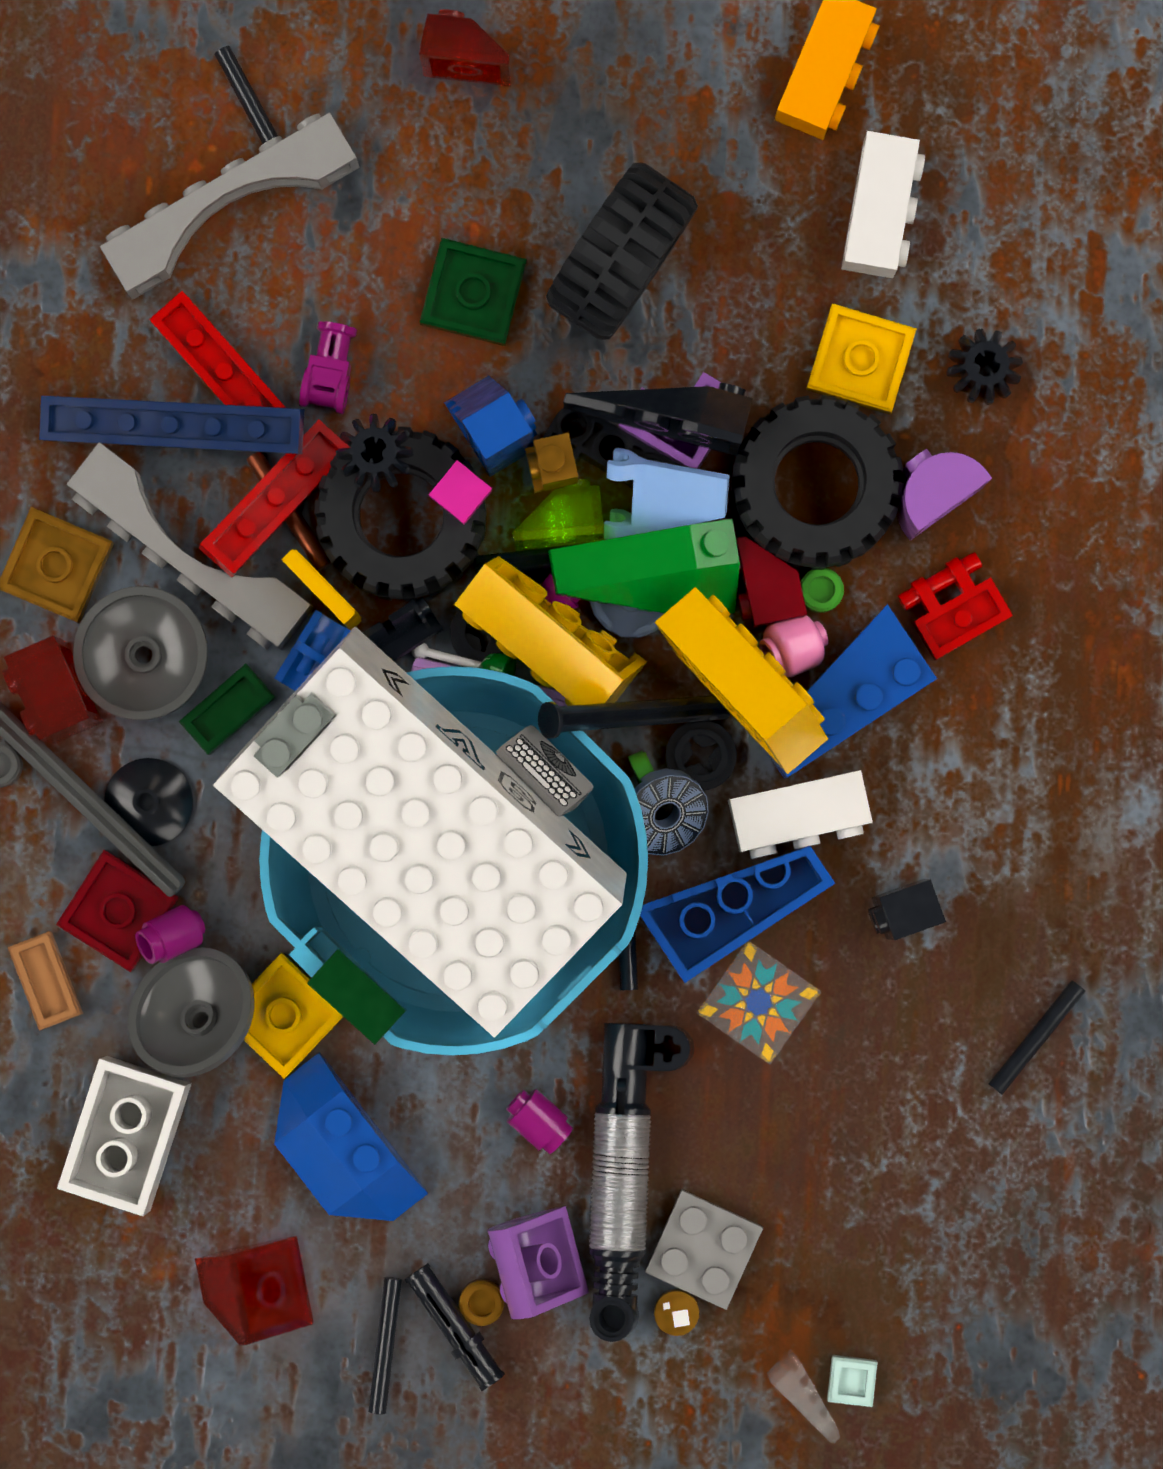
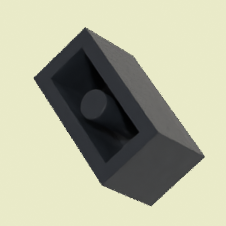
(906, 910)

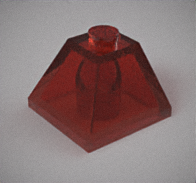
(462, 51)
(256, 1289)

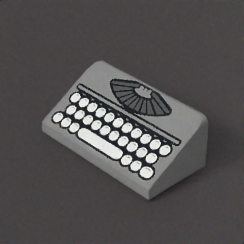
(545, 770)

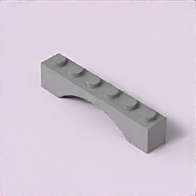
(306, 158)
(118, 491)

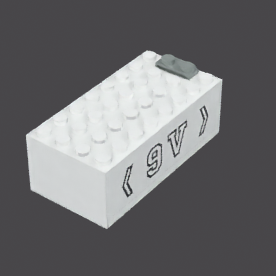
(424, 832)

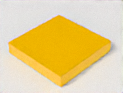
(861, 358)
(322, 589)
(287, 1016)

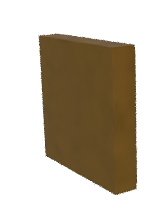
(55, 565)

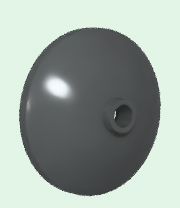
(109, 645)
(175, 1001)

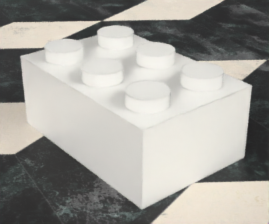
(124, 1135)

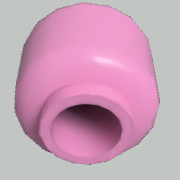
(795, 644)

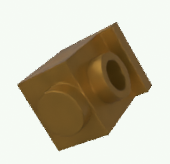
(552, 463)

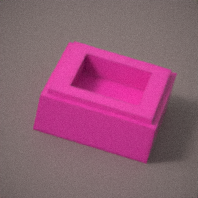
(460, 492)

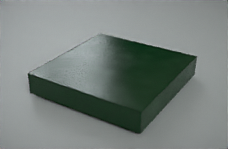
(473, 291)

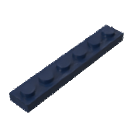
(172, 424)

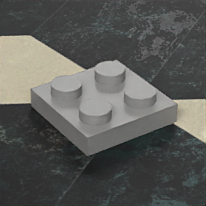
(703, 1249)

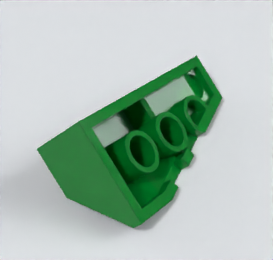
(652, 567)

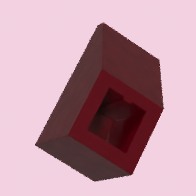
(769, 585)

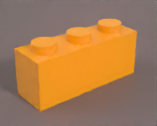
(827, 66)

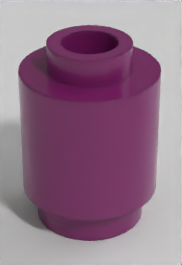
(170, 934)
(538, 1120)

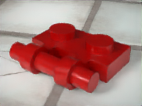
(961, 618)

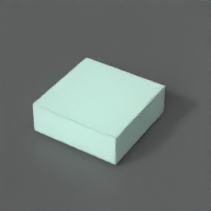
(852, 1380)

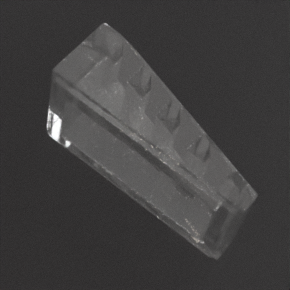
(794, 1383)

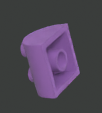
(936, 488)
(537, 1262)

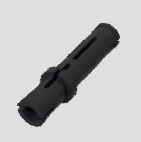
(465, 1342)

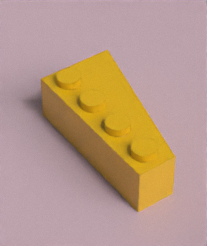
(546, 636)

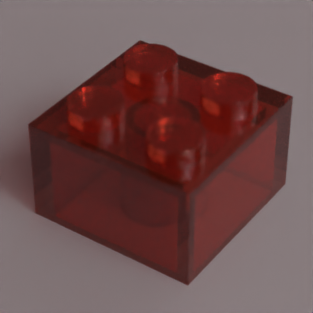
(50, 691)

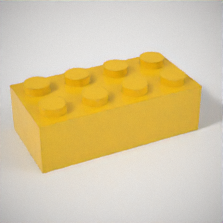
(744, 678)

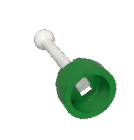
(495, 661)

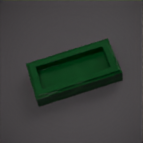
(227, 709)
(356, 996)

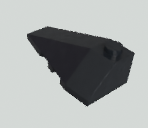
(688, 414)

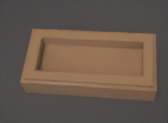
(45, 980)

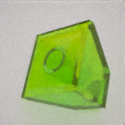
(564, 518)

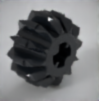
(998, 362)
(359, 452)

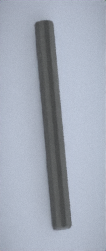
(89, 804)

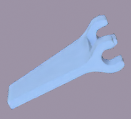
(664, 495)

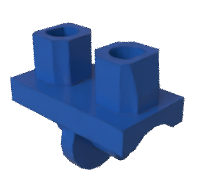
(310, 650)

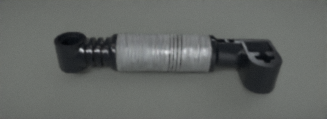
(621, 1168)

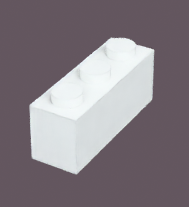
(882, 205)
(800, 813)

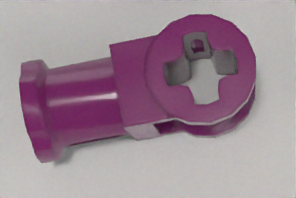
(329, 371)

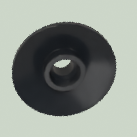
(171, 799)

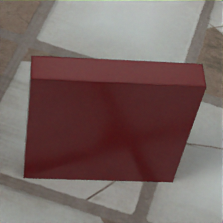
(113, 907)

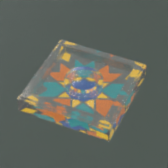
(758, 1002)

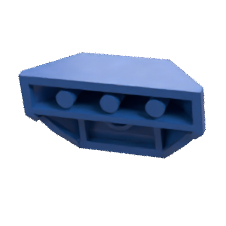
(341, 1148)

